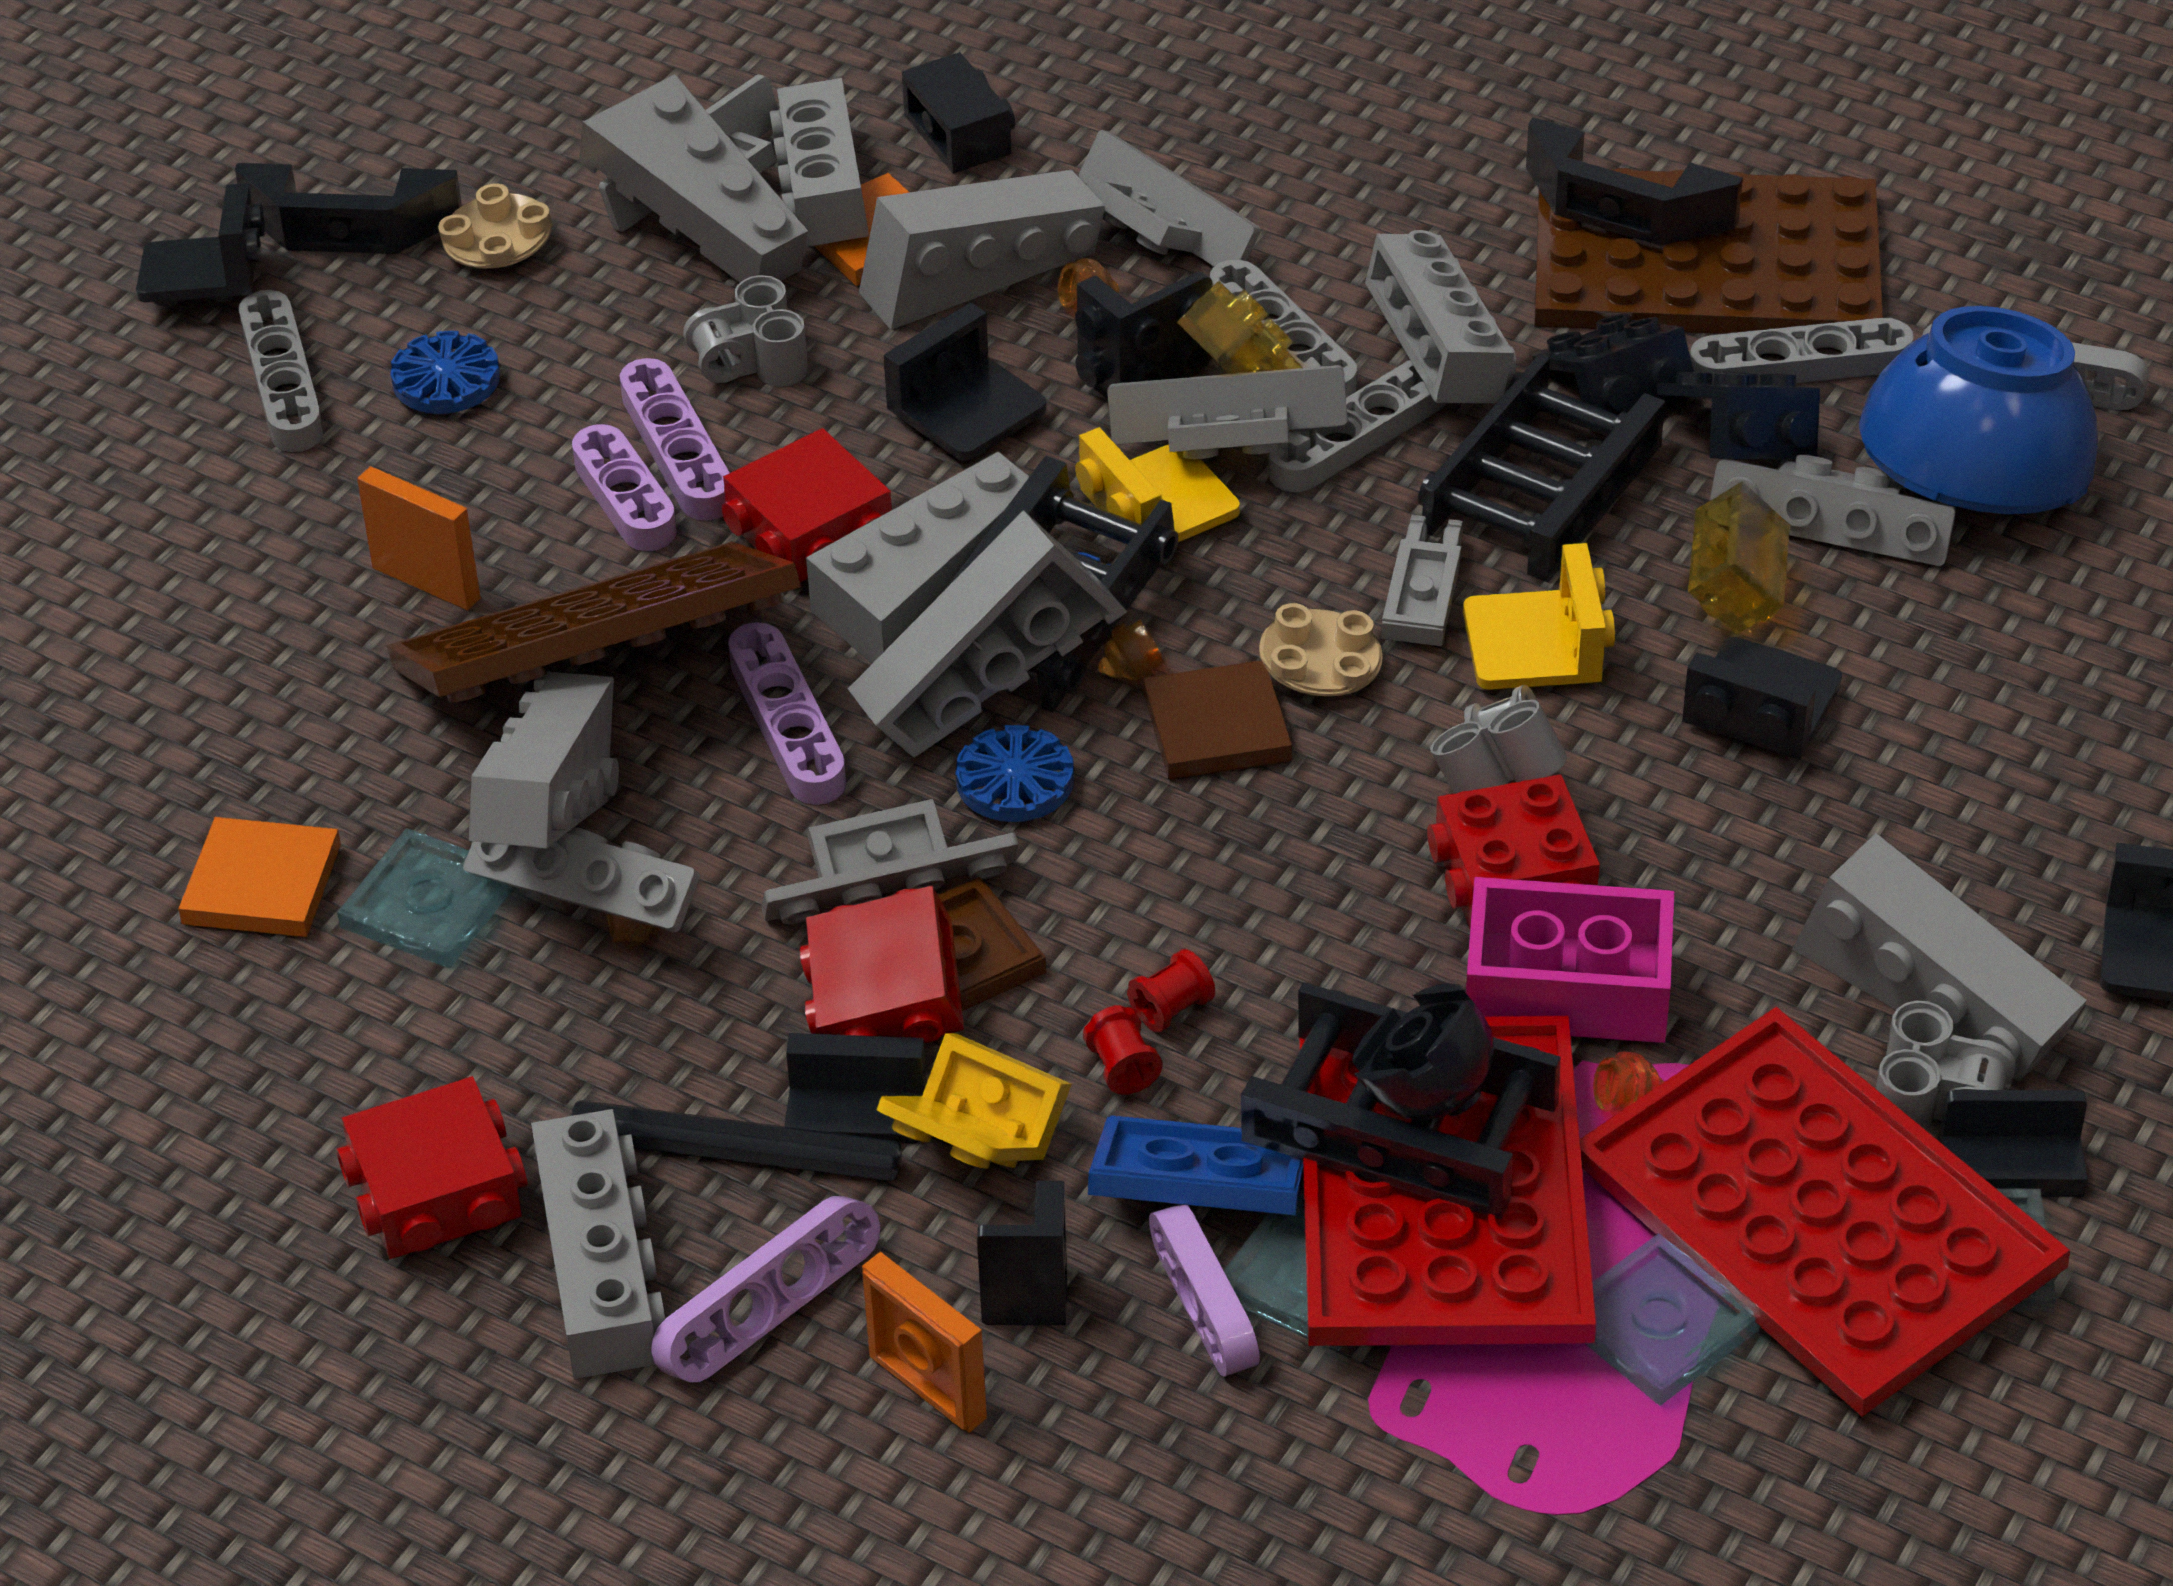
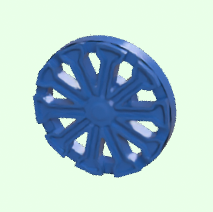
(446, 374)
(1014, 773)

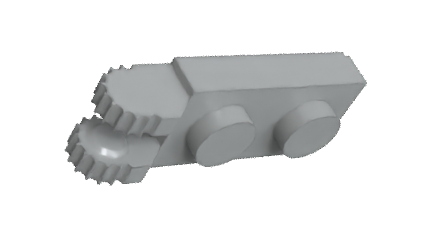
(1422, 585)

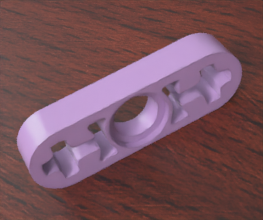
(624, 507)
(1204, 1289)

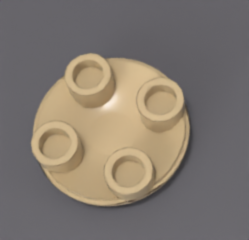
(495, 228)
(1321, 650)

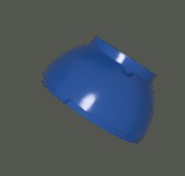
(1985, 414)

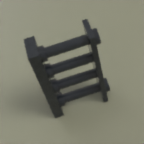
(1051, 502)
(1574, 503)
(1386, 1148)

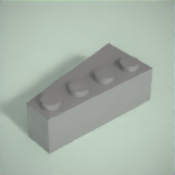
(693, 176)
(972, 240)
(899, 564)
(983, 636)
(548, 765)
(1913, 940)

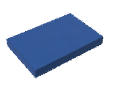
(1192, 1167)

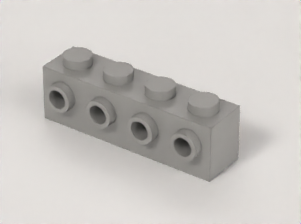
(1439, 318)
(595, 1242)

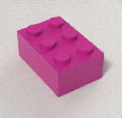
(1573, 954)

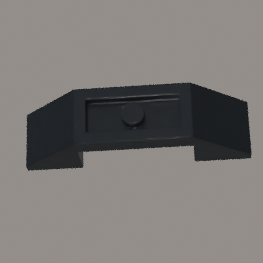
(1696, 206)
(350, 220)

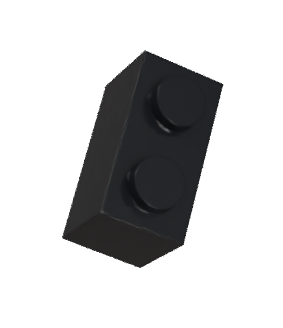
(957, 112)

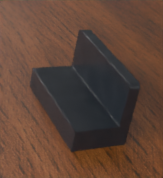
(842, 1078)
(2019, 1138)
(1026, 1265)

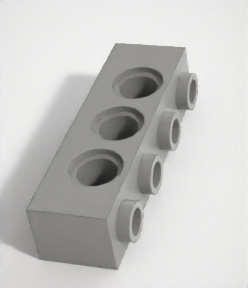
(819, 161)

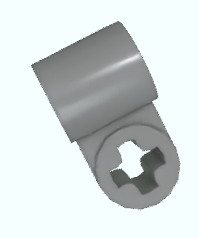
(751, 336)
(1499, 744)
(1929, 1061)

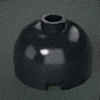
(1429, 1057)

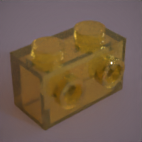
(1234, 334)
(1739, 558)

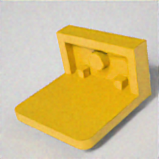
(1138, 484)
(1543, 634)
(982, 1105)

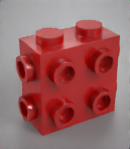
(802, 498)
(1510, 833)
(884, 968)
(431, 1167)

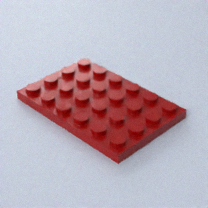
(1822, 1209)
(1434, 1271)

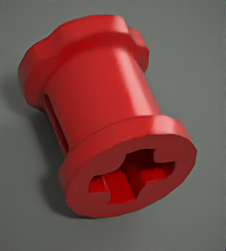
(1171, 990)
(1126, 1057)

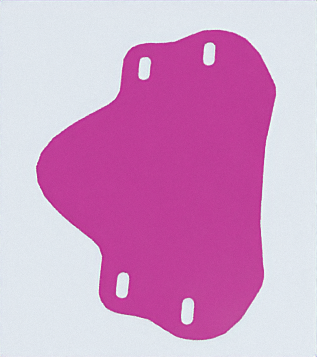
(1580, 1413)

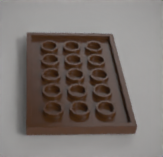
(1793, 260)
(590, 617)

